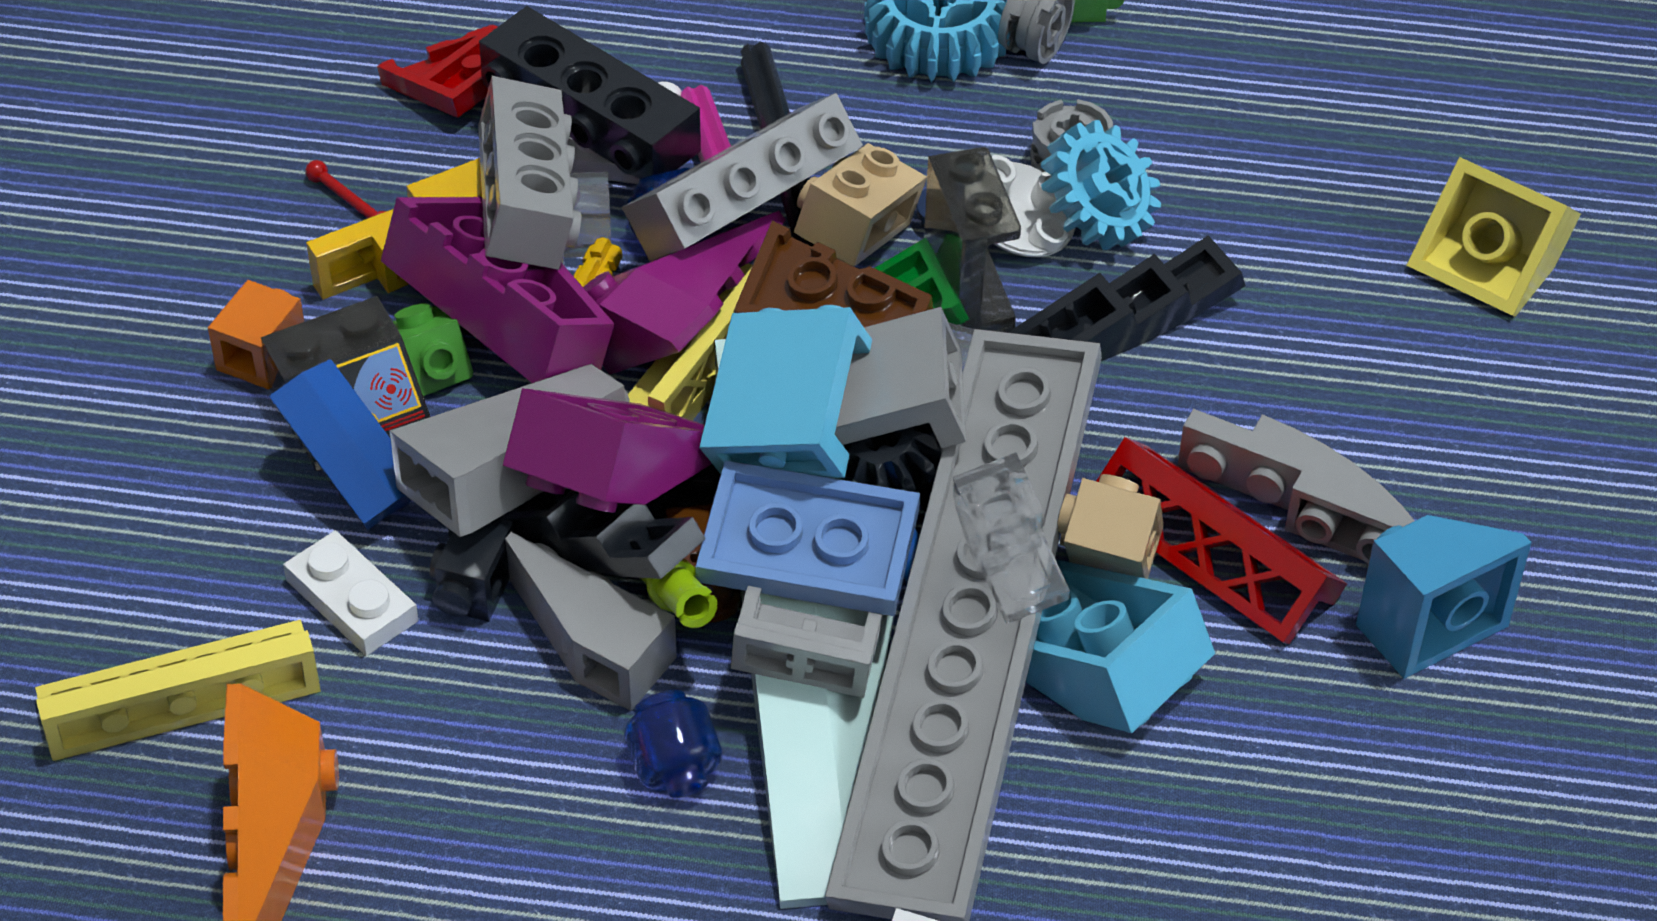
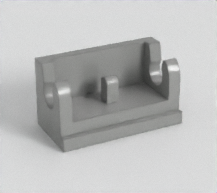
(804, 646)

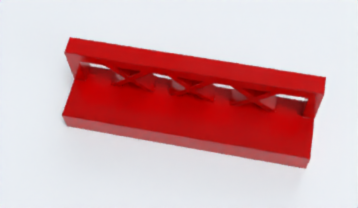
(1236, 528)

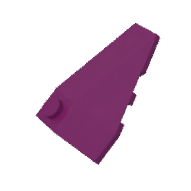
(674, 296)

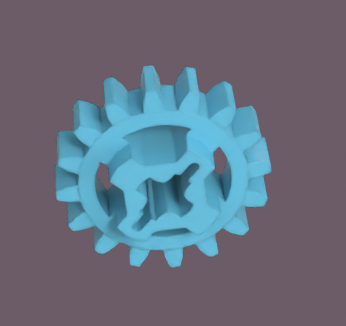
(1100, 185)

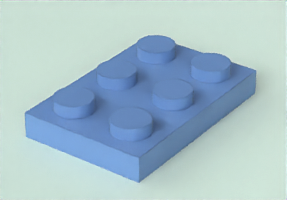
(808, 538)

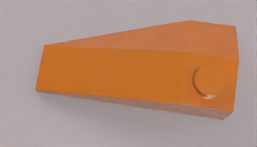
(276, 801)

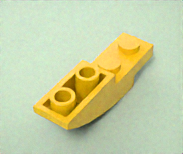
(355, 252)

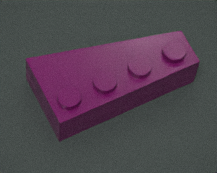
(521, 311)

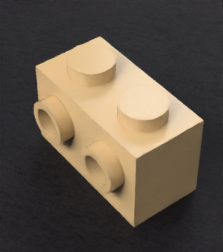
(859, 203)
(1111, 526)

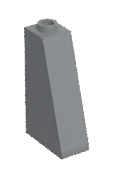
(457, 457)

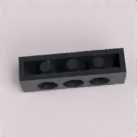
(610, 103)

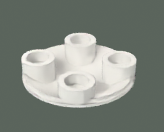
(1040, 229)

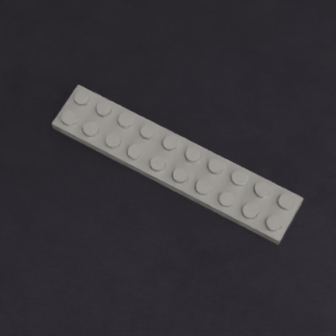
(953, 663)

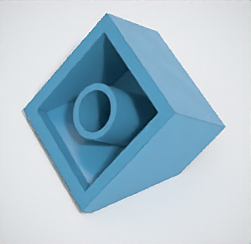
(1439, 589)

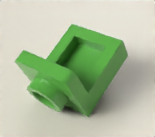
(433, 347)

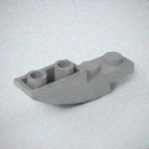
(1323, 491)

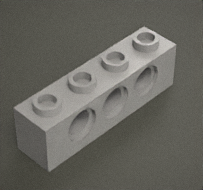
(527, 174)
(742, 177)

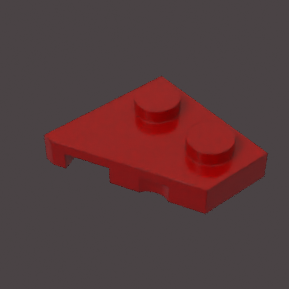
(447, 79)

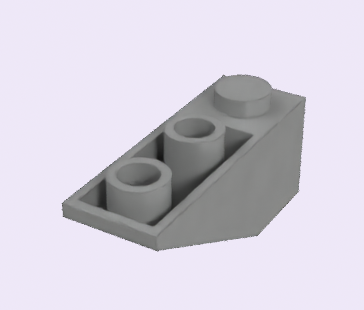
(598, 630)

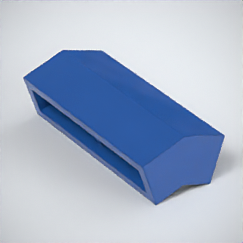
(343, 440)

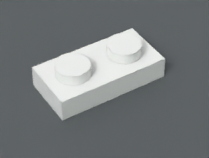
(351, 592)

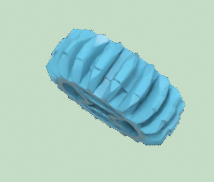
(935, 35)

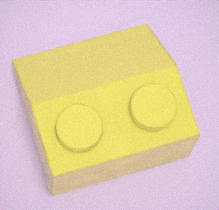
(1492, 237)

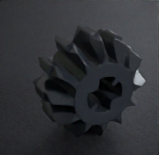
(895, 459)

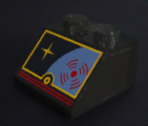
(366, 352)

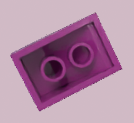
(602, 448)

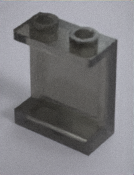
(962, 217)

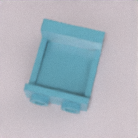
(783, 390)

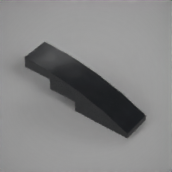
(1140, 301)
(606, 542)

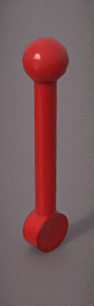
(318, 172)

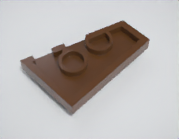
(806, 277)

